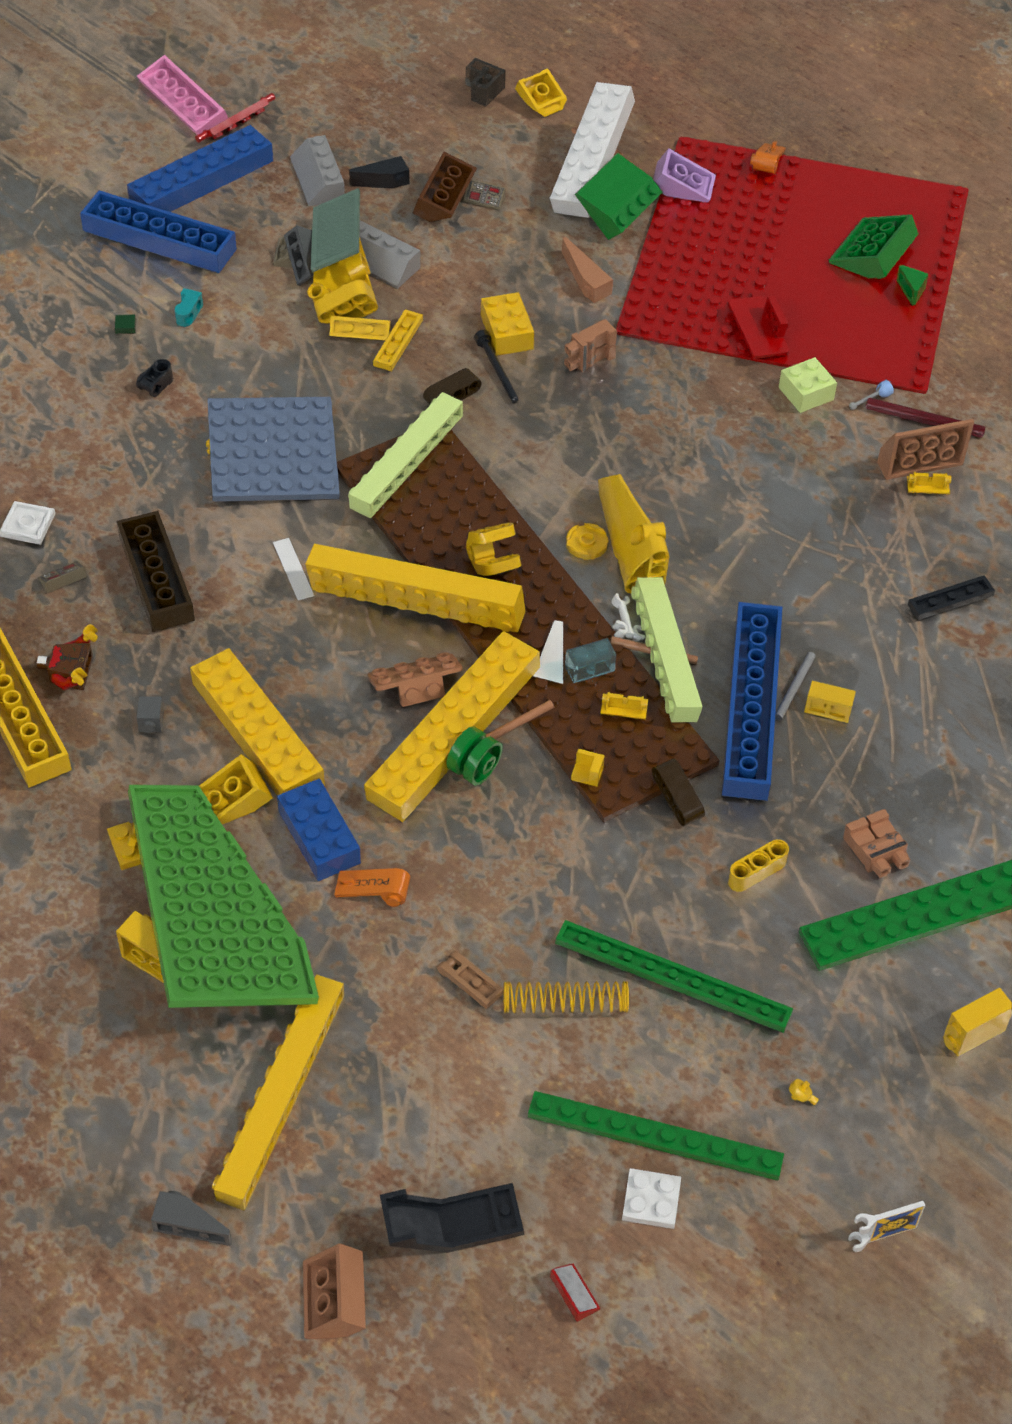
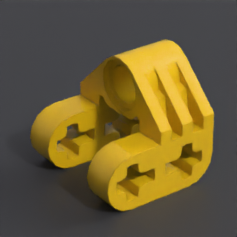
(481, 550)

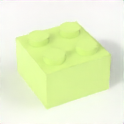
(807, 385)

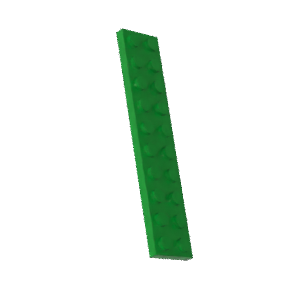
(909, 916)

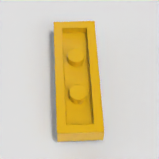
(359, 328)

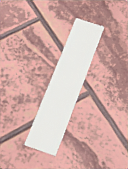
(293, 569)

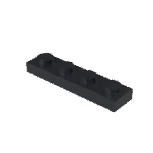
(951, 597)

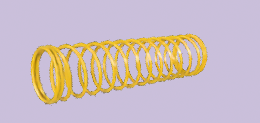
(623, 997)

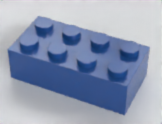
(319, 829)

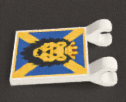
(886, 1224)

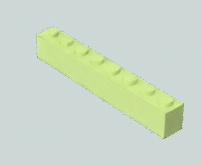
(405, 455)
(667, 650)

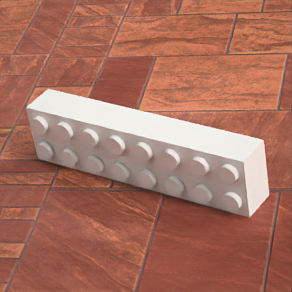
(592, 145)

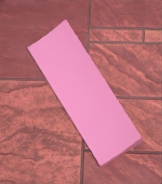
(182, 95)

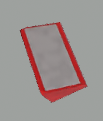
(574, 1291)

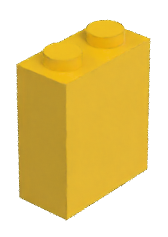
(978, 1022)

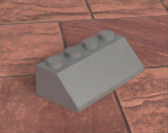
(317, 171)
(388, 256)

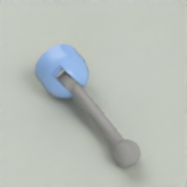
(883, 389)

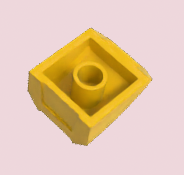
(542, 93)

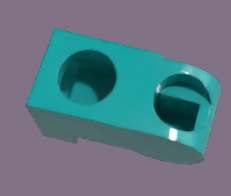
(189, 307)

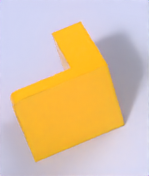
(588, 767)

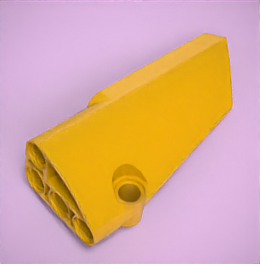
(343, 289)
(634, 539)

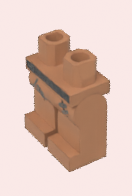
(591, 346)
(877, 843)

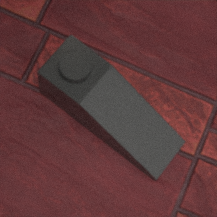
(299, 249)
(182, 1217)

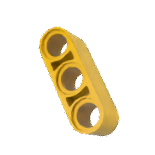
(752, 873)

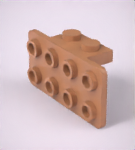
(416, 680)

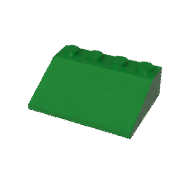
(617, 195)
(875, 245)

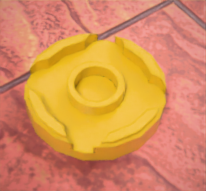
(587, 541)

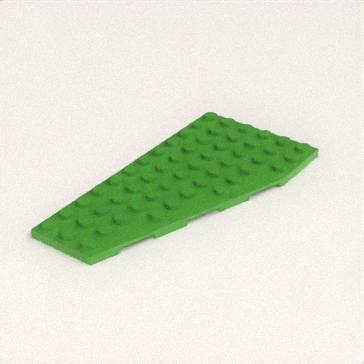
(210, 913)

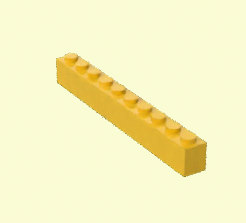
(277, 1096)

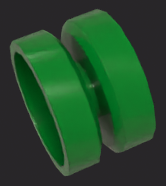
(474, 755)

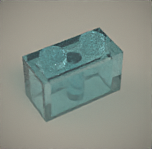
(590, 660)

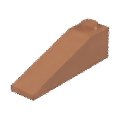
(589, 276)

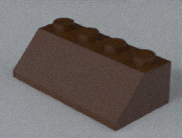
(444, 188)

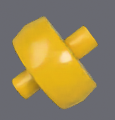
(801, 1091)

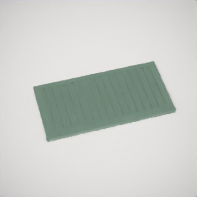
(335, 230)

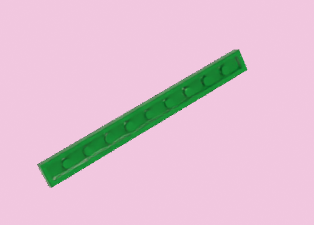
(674, 976)
(656, 1135)

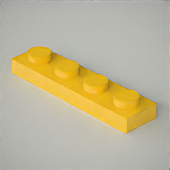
(398, 340)

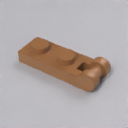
(471, 979)

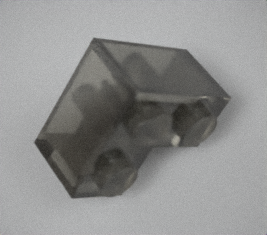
(485, 81)

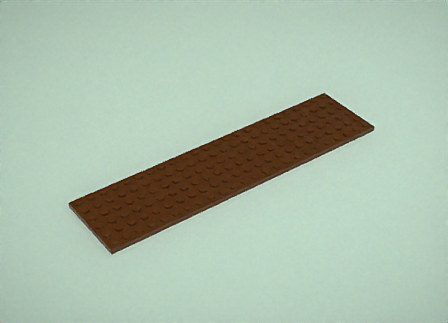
(430, 527)

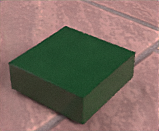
(125, 324)

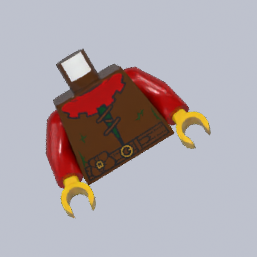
(70, 661)

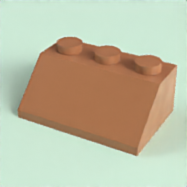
(334, 1293)

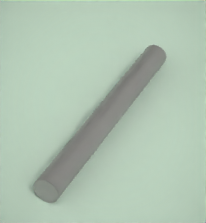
(792, 690)

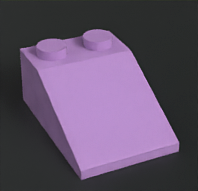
(683, 178)

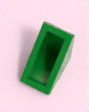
(912, 282)

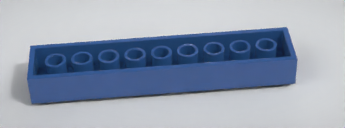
(752, 702)

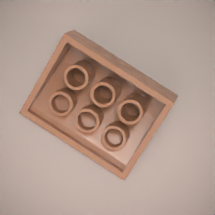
(925, 449)

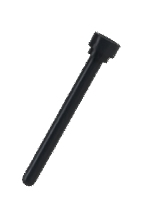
(483, 340)

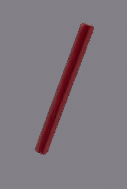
(917, 415)

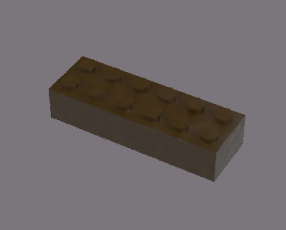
(155, 571)

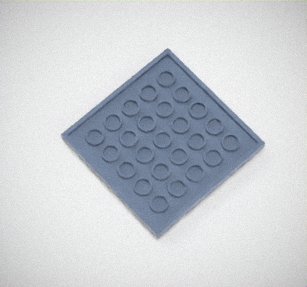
(272, 449)

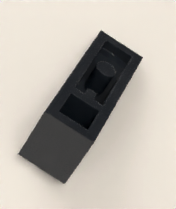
(381, 174)

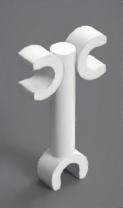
(624, 626)

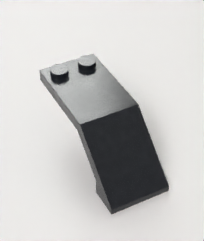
(452, 1221)

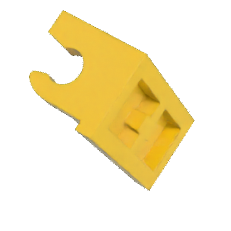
(829, 701)

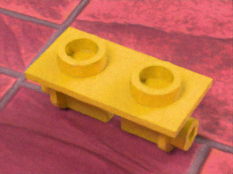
(924, 484)
(626, 707)

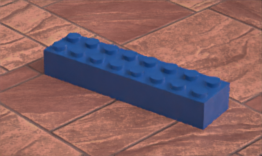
(203, 170)
(158, 231)

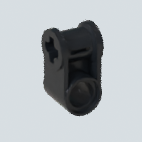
(157, 377)

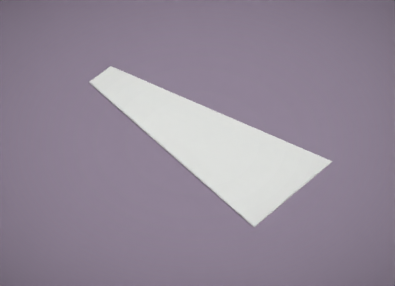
(552, 655)

